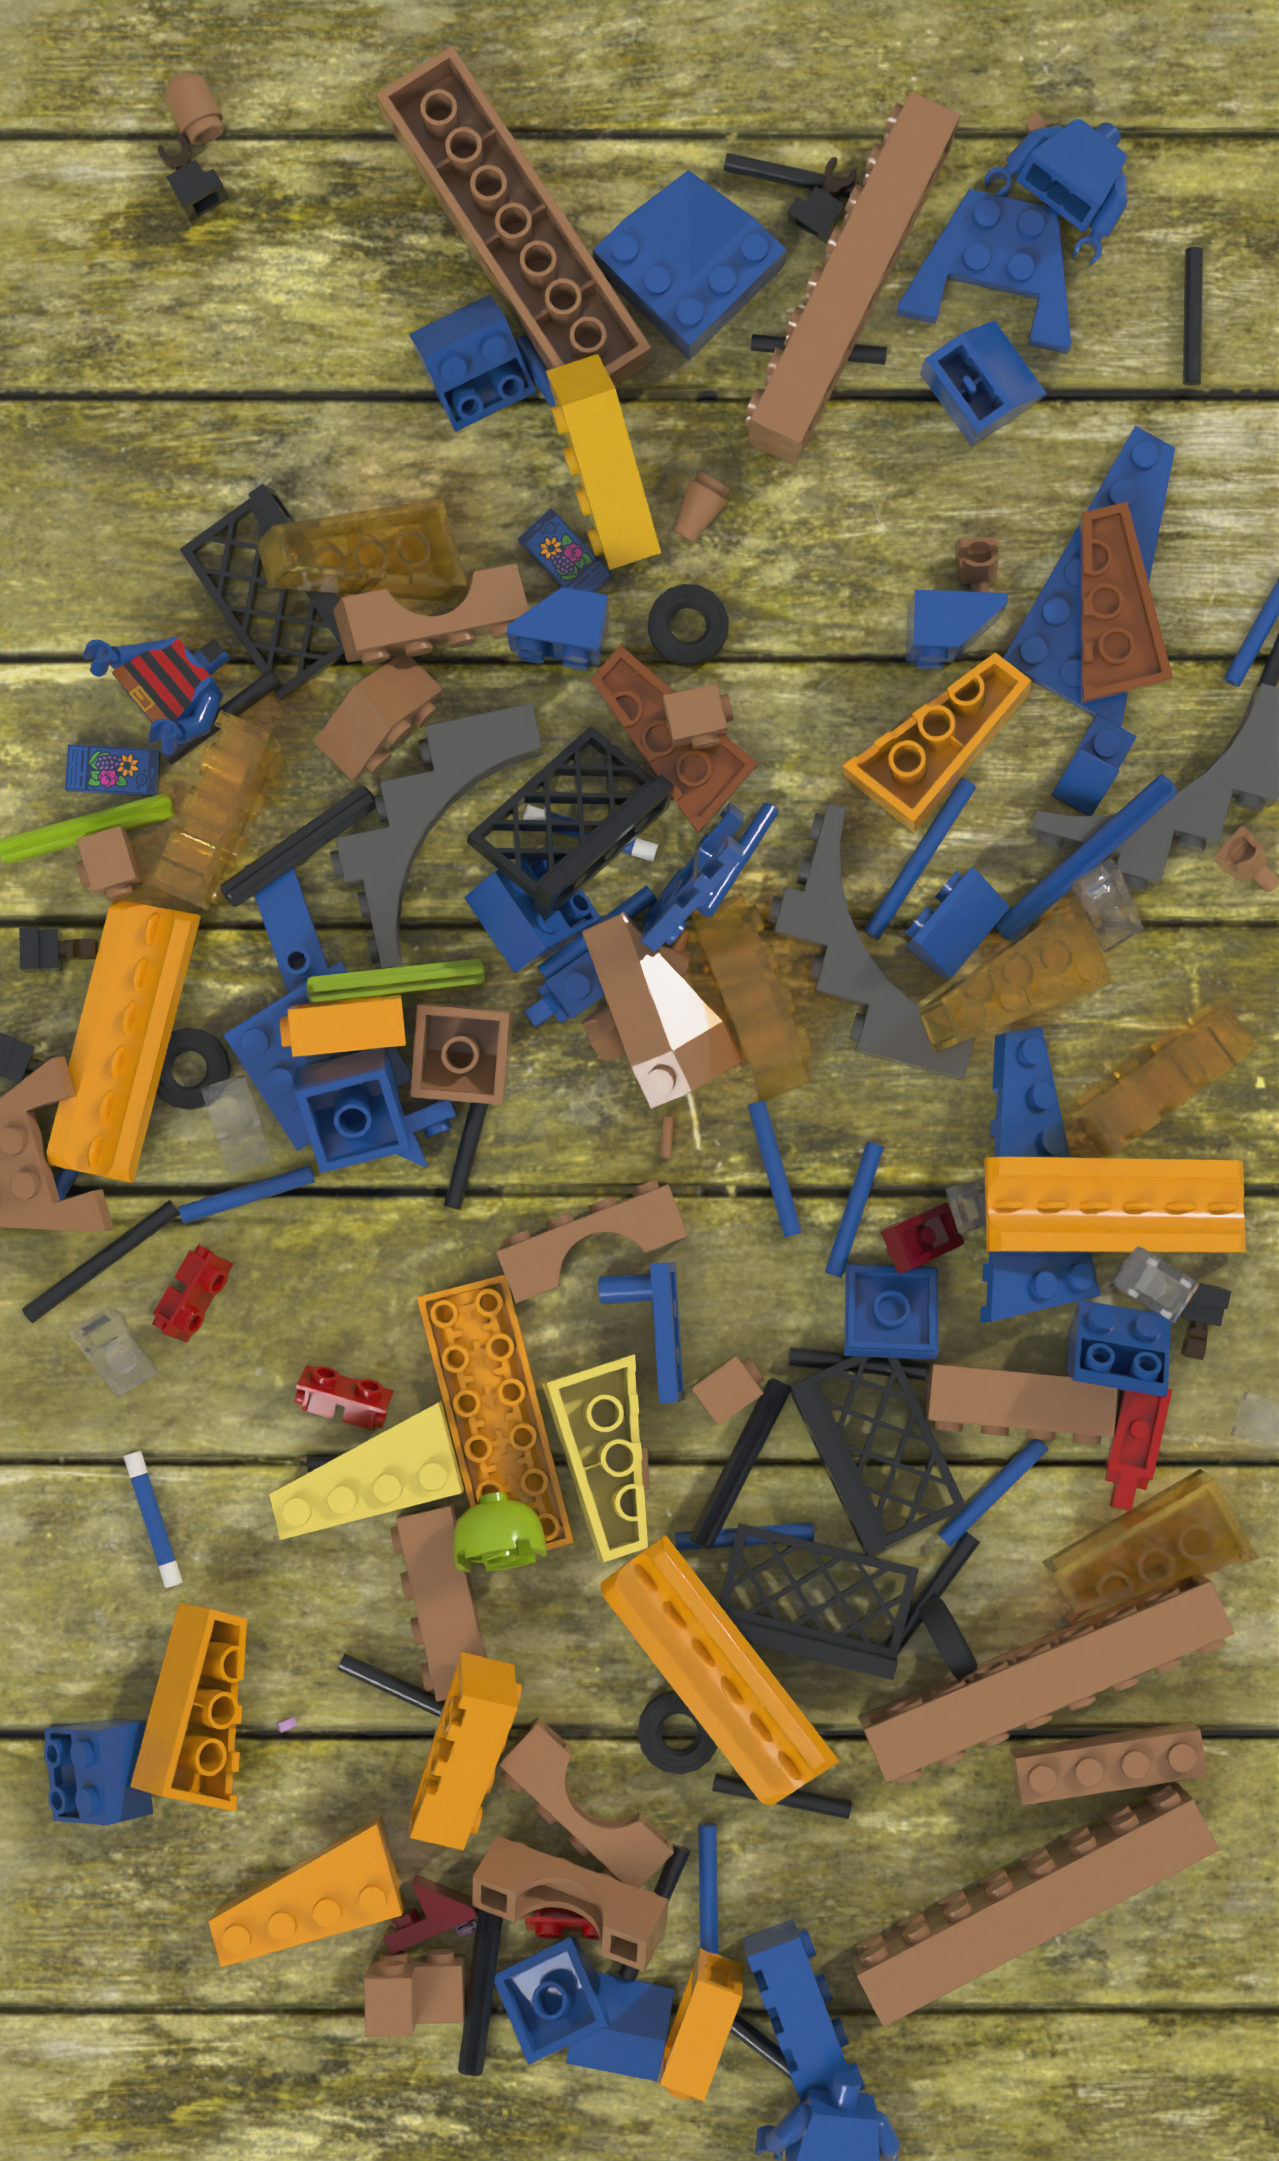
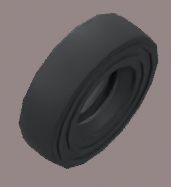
(695, 598)
(216, 1062)
(948, 1638)
(655, 1749)

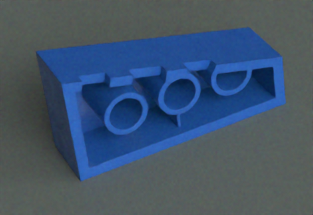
(798, 2006)

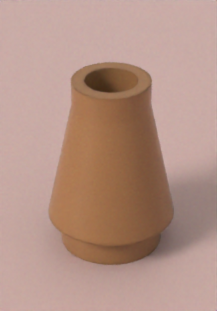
(700, 506)

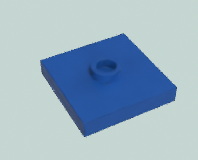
(891, 1312)

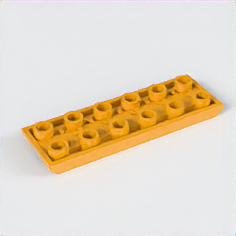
(122, 1039)
(1114, 1205)
(493, 1401)
(716, 1673)

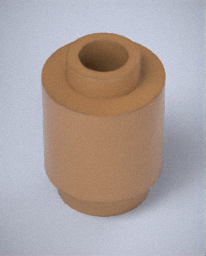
(194, 108)

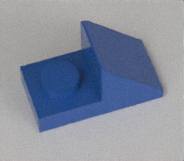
(1093, 766)
(431, 1120)

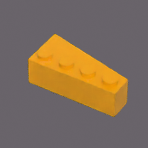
(195, 1711)

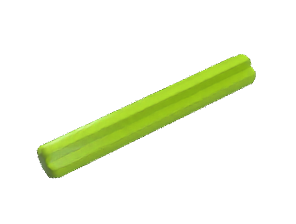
(65, 833)
(395, 981)

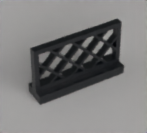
(268, 511)
(592, 852)
(841, 1466)
(817, 1642)

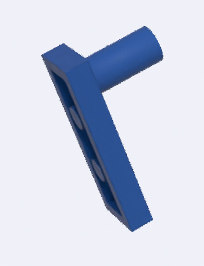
(291, 930)
(661, 1289)

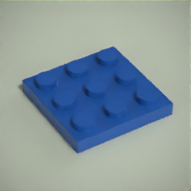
(273, 1068)

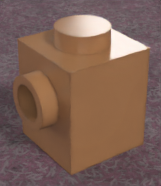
(697, 716)
(108, 863)
(729, 1388)

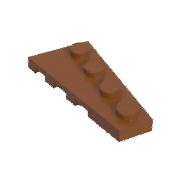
(1118, 616)
(701, 777)

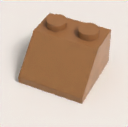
(461, 1053)

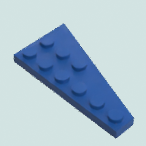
(1030, 1126)

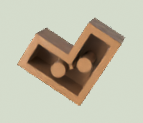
(379, 715)
(413, 1991)

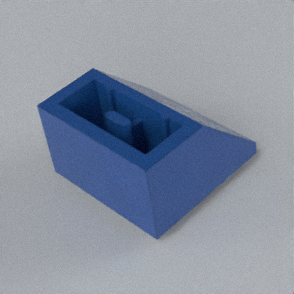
(472, 362)
(981, 381)
(562, 627)
(958, 925)
(519, 929)
(1119, 1348)
(94, 1770)

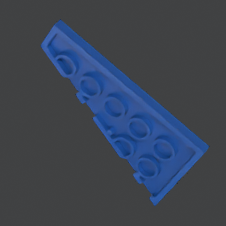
(1050, 637)

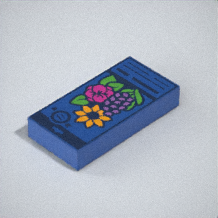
(564, 554)
(113, 770)

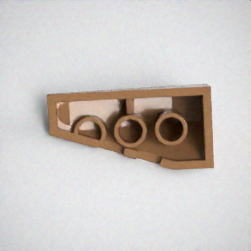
(662, 1022)

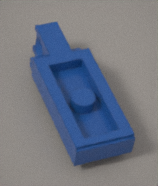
(567, 992)

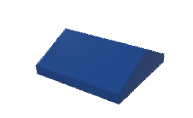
(553, 1999)
(637, 2031)

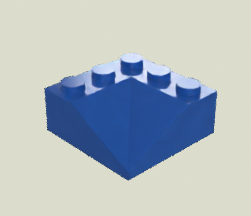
(689, 261)

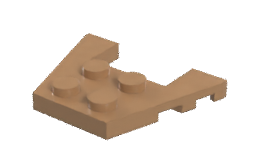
(26, 1179)

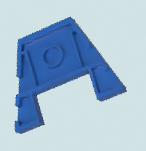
(1001, 248)
(695, 884)

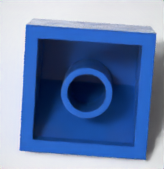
(948, 623)
(351, 1109)

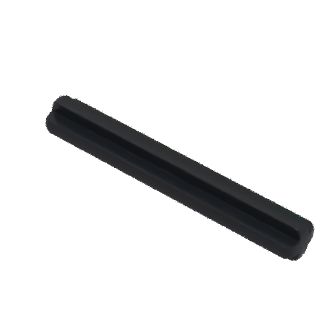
(298, 846)
(740, 1463)
(480, 1994)

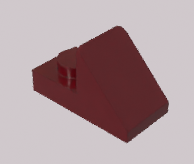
(922, 1238)
(441, 1908)

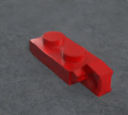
(1135, 1445)

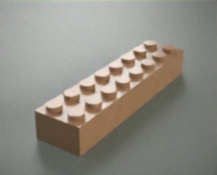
(510, 219)
(853, 277)
(1046, 1676)
(1032, 1901)

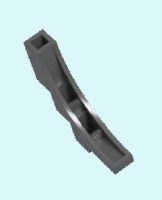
(1197, 812)
(381, 859)
(847, 972)

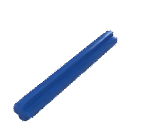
(1086, 857)

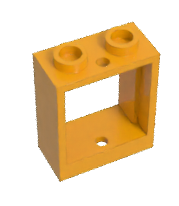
(344, 1026)
(701, 2025)

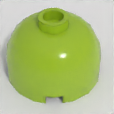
(497, 1534)

